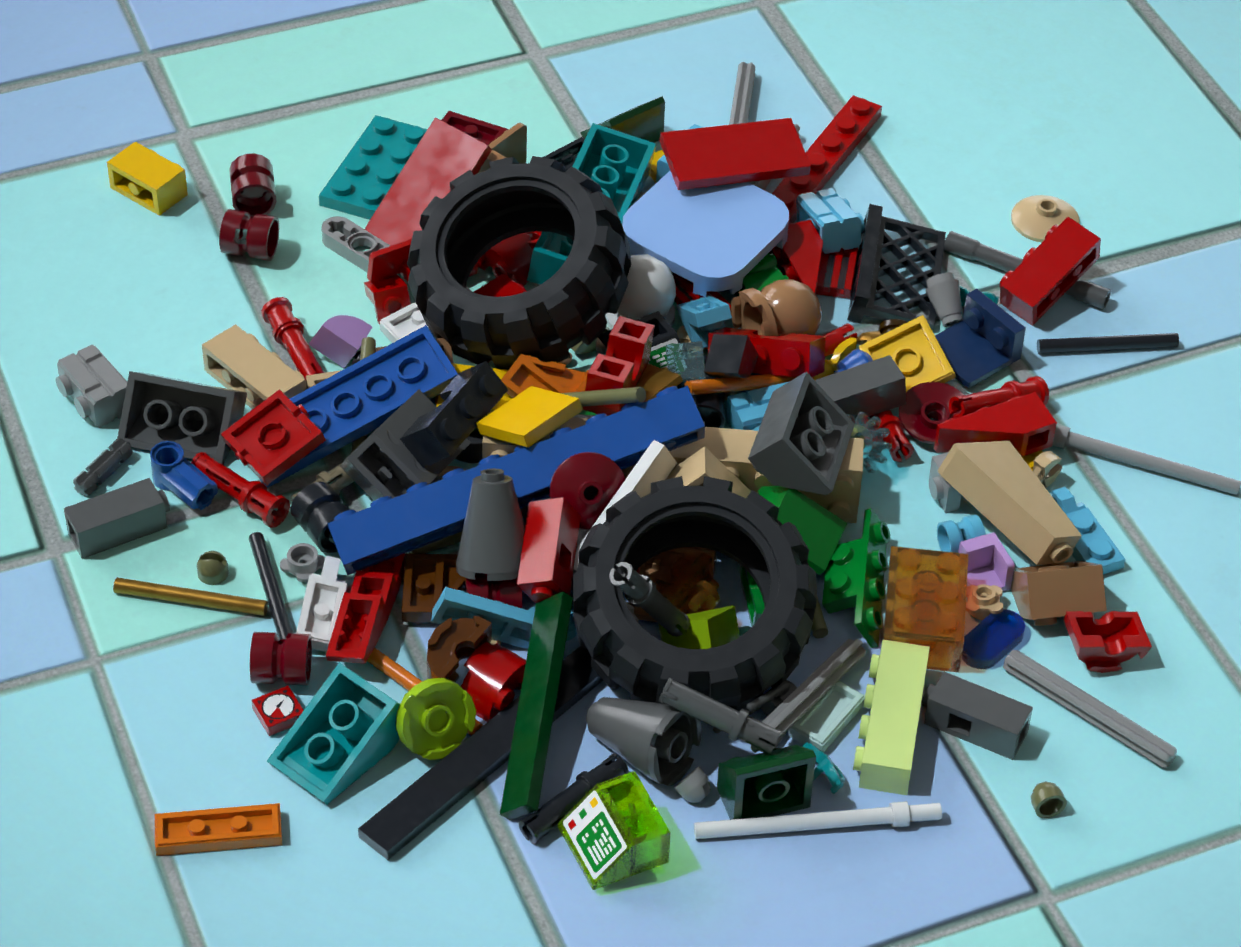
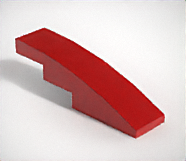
(365, 611)

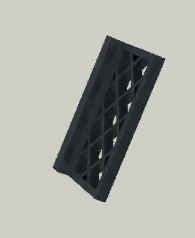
(867, 271)

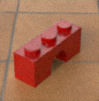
(783, 355)
(624, 361)

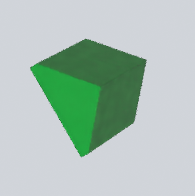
(816, 525)

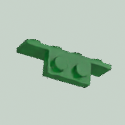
(857, 577)

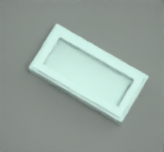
(828, 717)

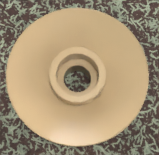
(1038, 213)

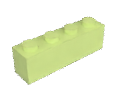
(893, 717)

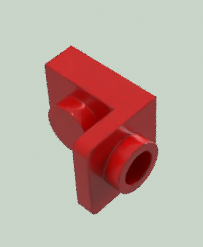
(387, 296)

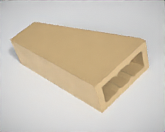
(1011, 498)

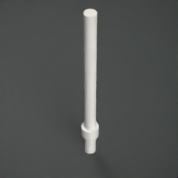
(898, 814)

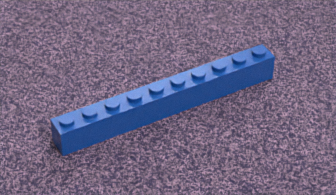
(440, 508)

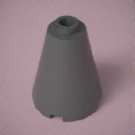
(491, 529)
(647, 736)

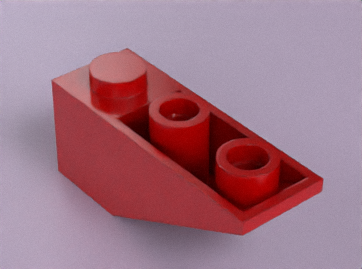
(801, 254)
(1019, 420)

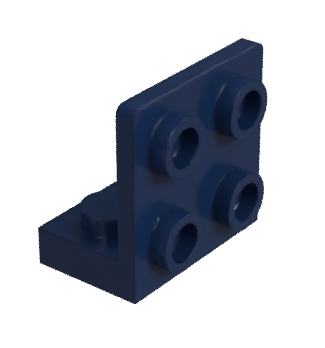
(982, 341)

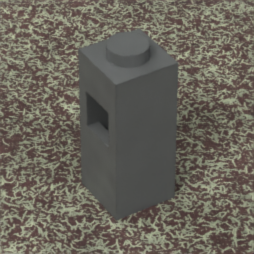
(867, 387)
(116, 517)
(977, 715)

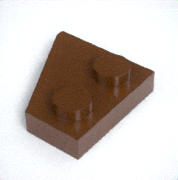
(424, 582)

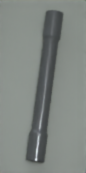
(974, 250)

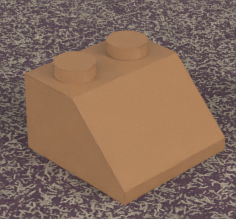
(1053, 589)

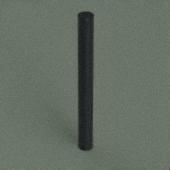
(1107, 343)
(270, 584)

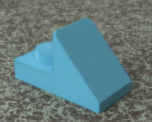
(703, 317)

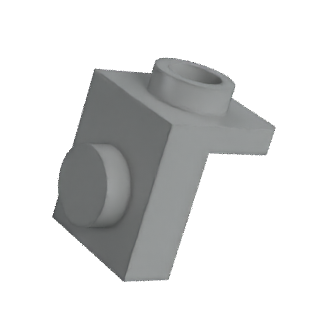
(940, 488)

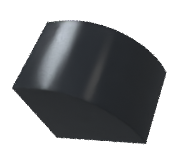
(731, 357)

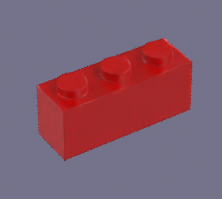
(1049, 270)

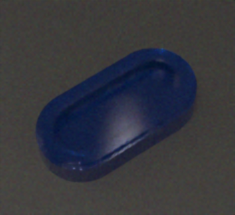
(993, 639)

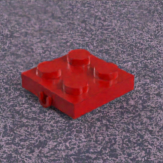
(273, 436)

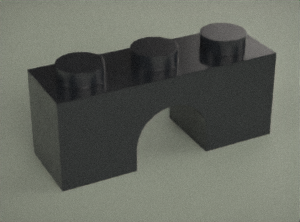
(445, 428)

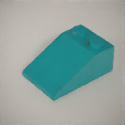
(338, 735)

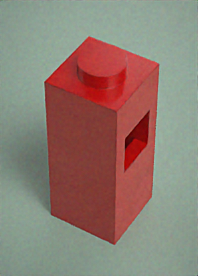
(548, 548)

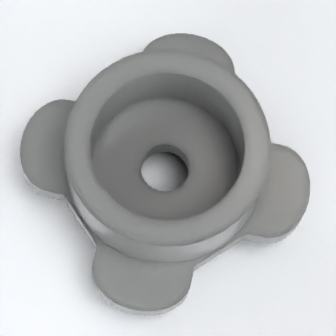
(302, 561)

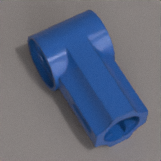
(179, 475)

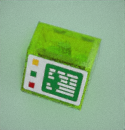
(616, 831)

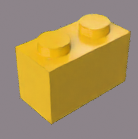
(147, 178)

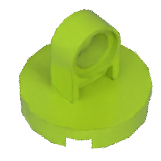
(435, 718)

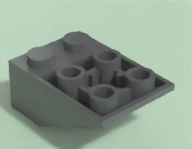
(385, 464)

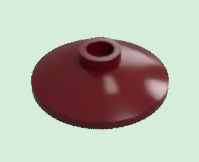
(927, 402)
(583, 471)

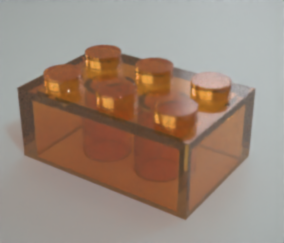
(927, 603)

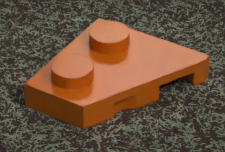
(550, 376)

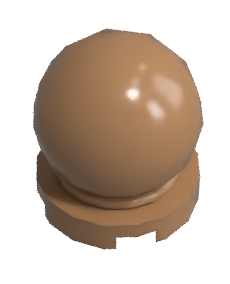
(778, 309)

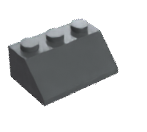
(179, 412)
(801, 438)

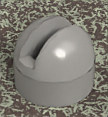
(694, 786)

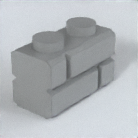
(92, 384)

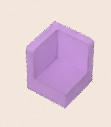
(988, 562)

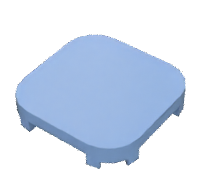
(707, 231)

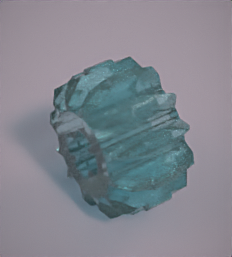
(873, 441)

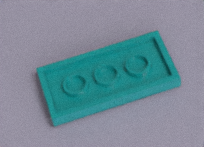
(371, 167)

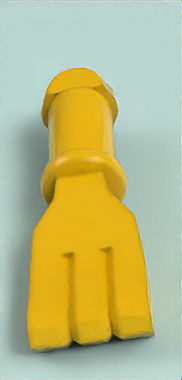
(839, 353)

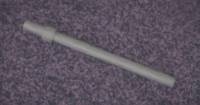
(1064, 437)

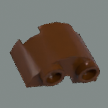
(455, 642)

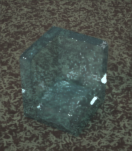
(686, 360)

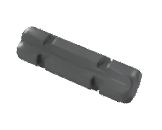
(102, 467)

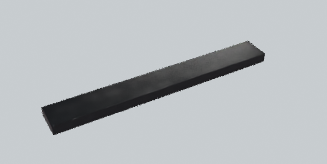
(467, 766)

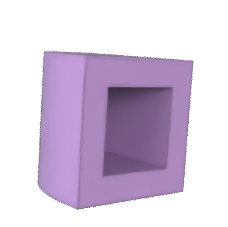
(340, 338)

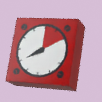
(277, 710)

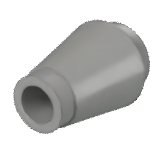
(945, 297)

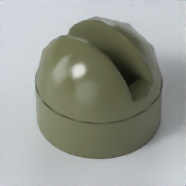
(212, 568)
(1048, 800)

